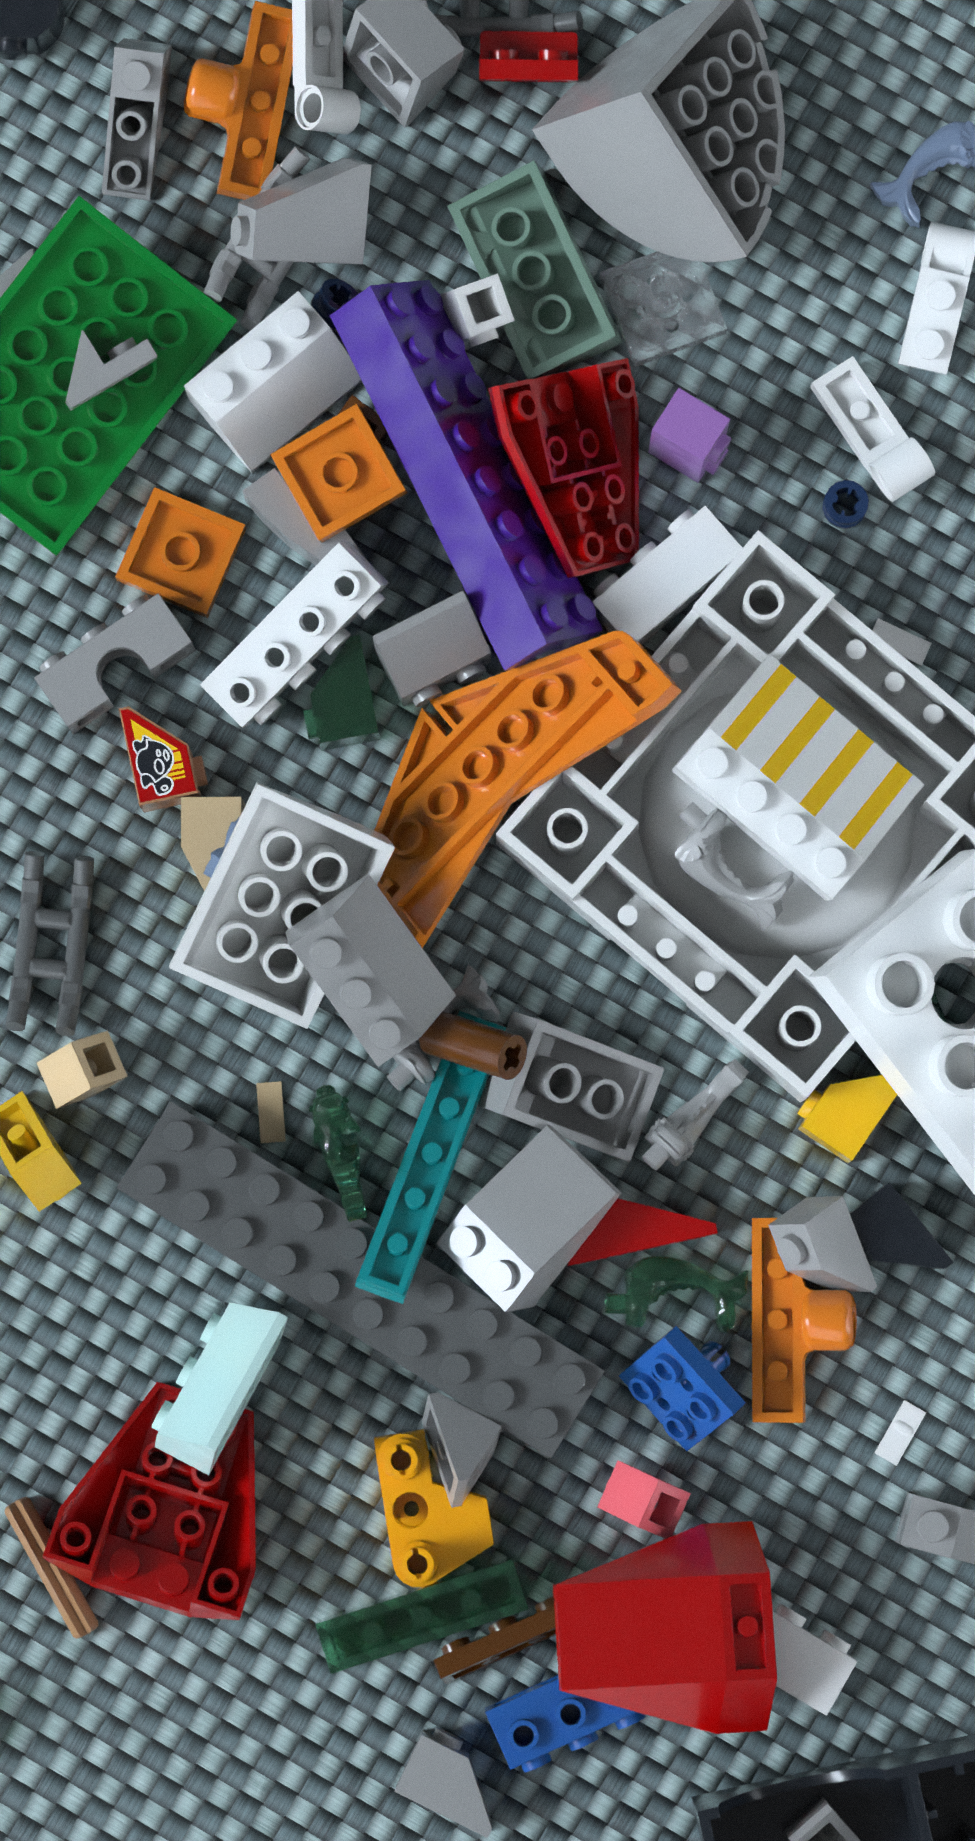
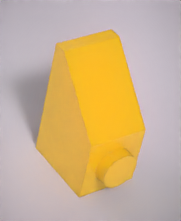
(846, 1114)
(33, 1154)

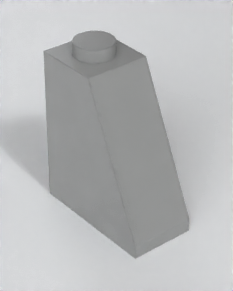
(308, 218)

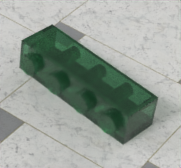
(421, 1615)

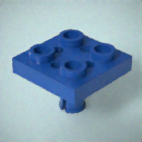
(683, 1387)

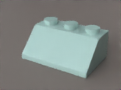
(218, 1384)

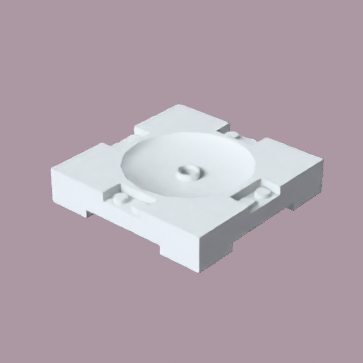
(613, 824)

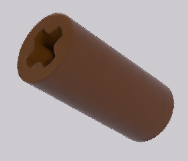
(475, 1046)

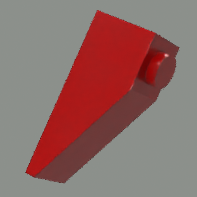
(638, 1227)

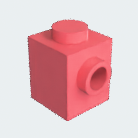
(633, 1497)

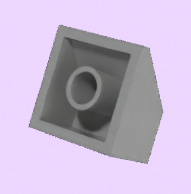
(401, 54)
(433, 650)

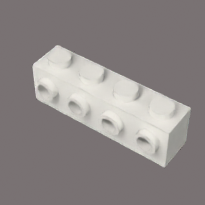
(295, 634)

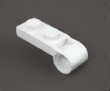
(318, 68)
(938, 298)
(872, 430)

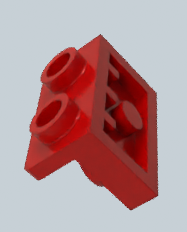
(528, 56)

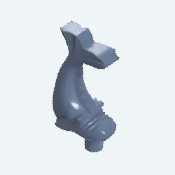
(948, 145)

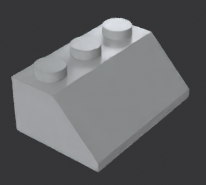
(371, 969)

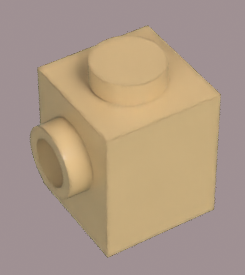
(81, 1069)

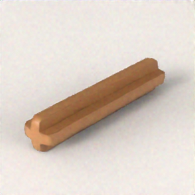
(58, 1582)

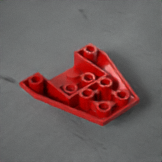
(577, 459)
(161, 1526)
(675, 1630)

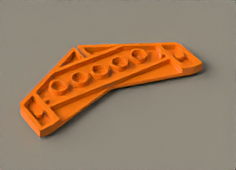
(503, 744)

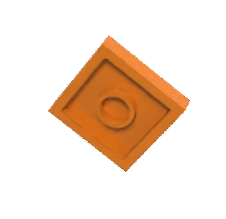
(339, 473)
(181, 552)

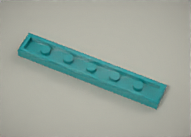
(422, 1178)

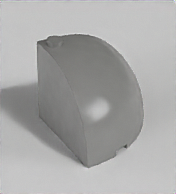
(677, 133)

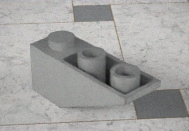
(135, 117)

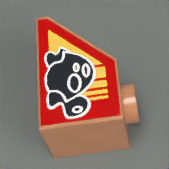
(160, 763)

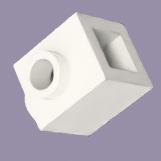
(478, 309)

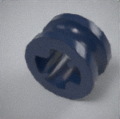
(332, 292)
(859, 510)

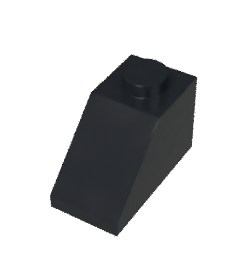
(894, 1233)

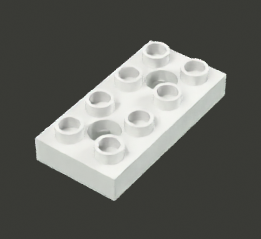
(884, 996)

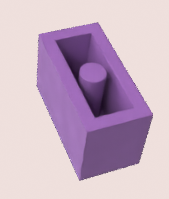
(690, 436)

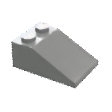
(576, 1087)
(529, 1221)

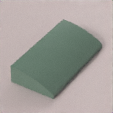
(525, 238)

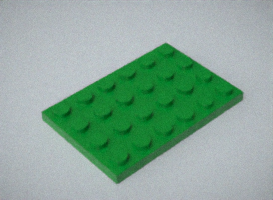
(112, 289)

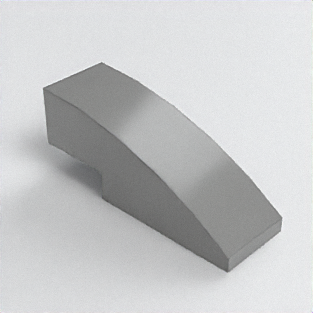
(280, 512)

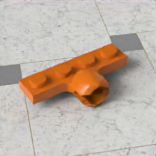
(247, 99)
(786, 1327)

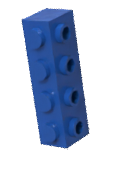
(547, 1719)

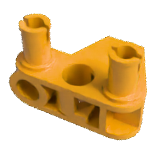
(437, 1536)

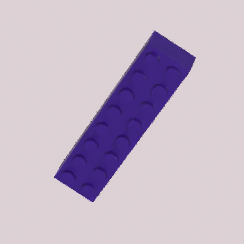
(461, 472)

